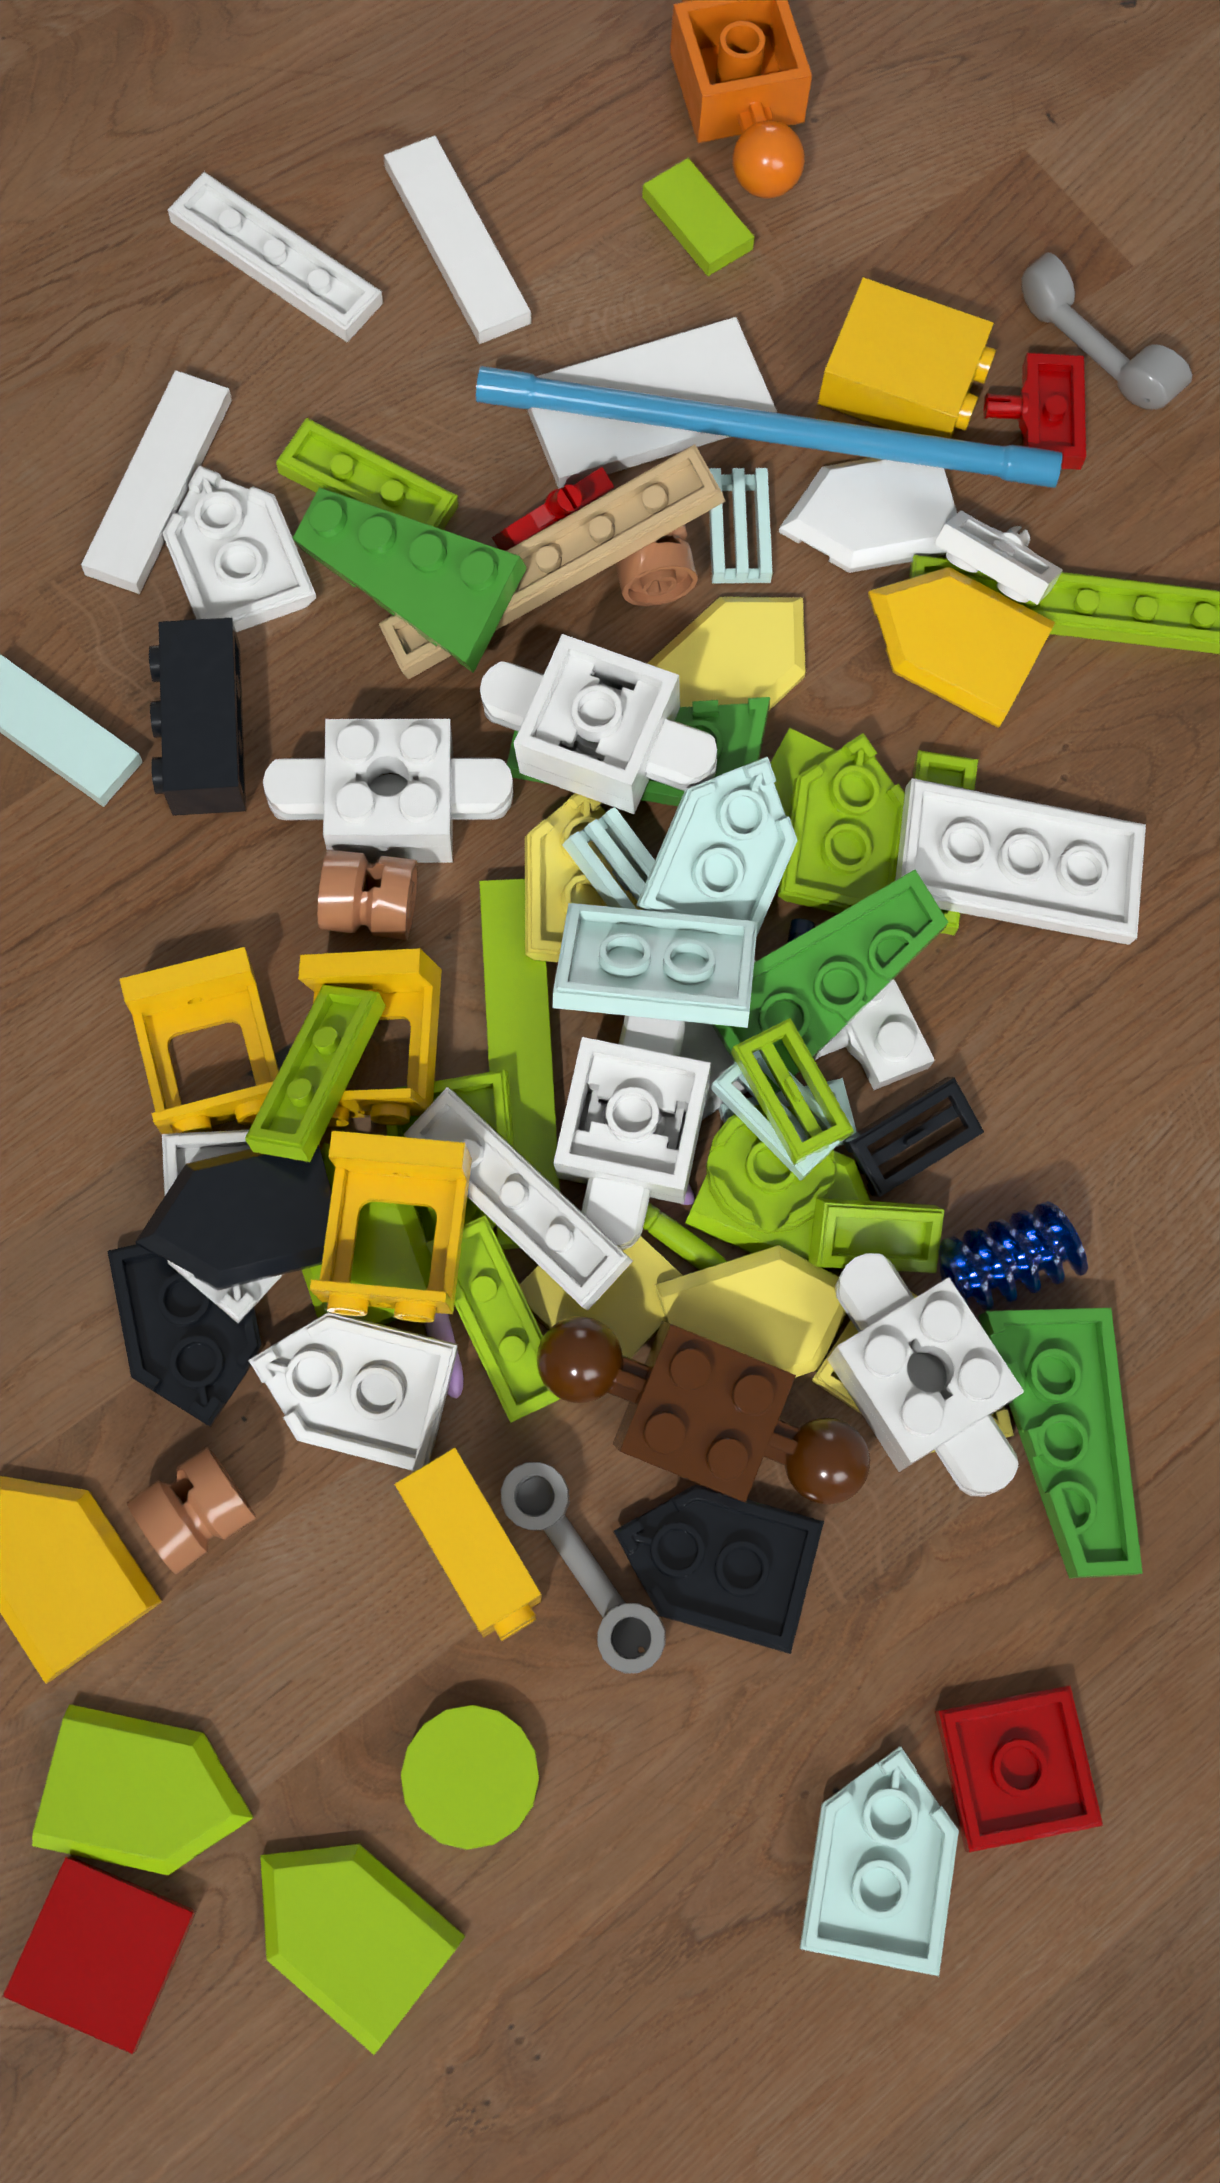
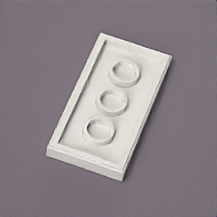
(695, 365)
(1023, 861)

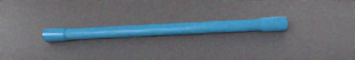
(1008, 462)

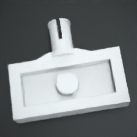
(999, 555)
(884, 1039)

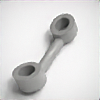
(1146, 380)
(537, 1500)

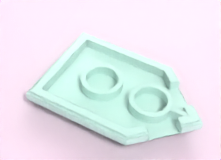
(723, 848)
(882, 1871)

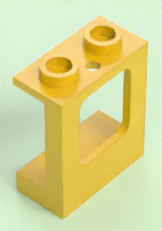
(411, 991)
(188, 1000)
(396, 1173)

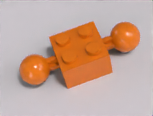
(745, 78)

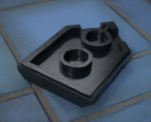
(242, 1218)
(178, 1336)
(725, 1564)

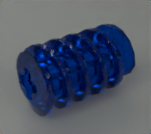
(1012, 1253)

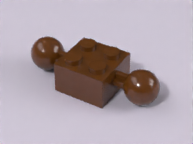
(703, 1411)

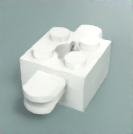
(605, 701)
(390, 813)
(632, 1124)
(925, 1375)

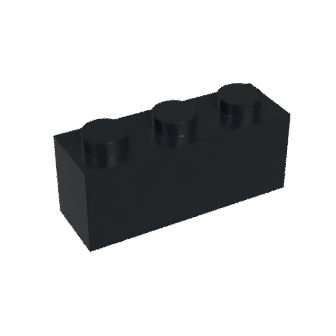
(198, 717)

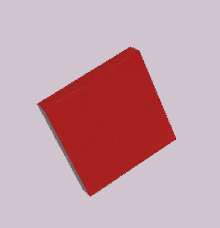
(1018, 1769)
(100, 1954)

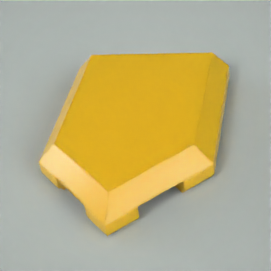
(960, 640)
(64, 1574)

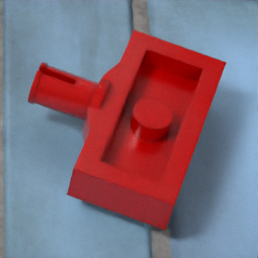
(1049, 406)
(557, 506)

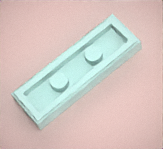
(63, 736)

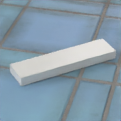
(457, 240)
(275, 256)
(156, 482)
(526, 1203)

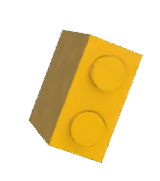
(907, 362)
(471, 1545)

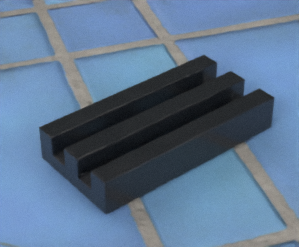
(868, 1162)

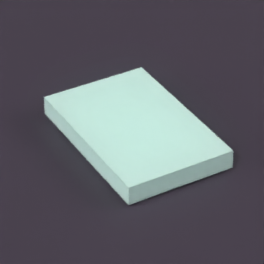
(656, 965)

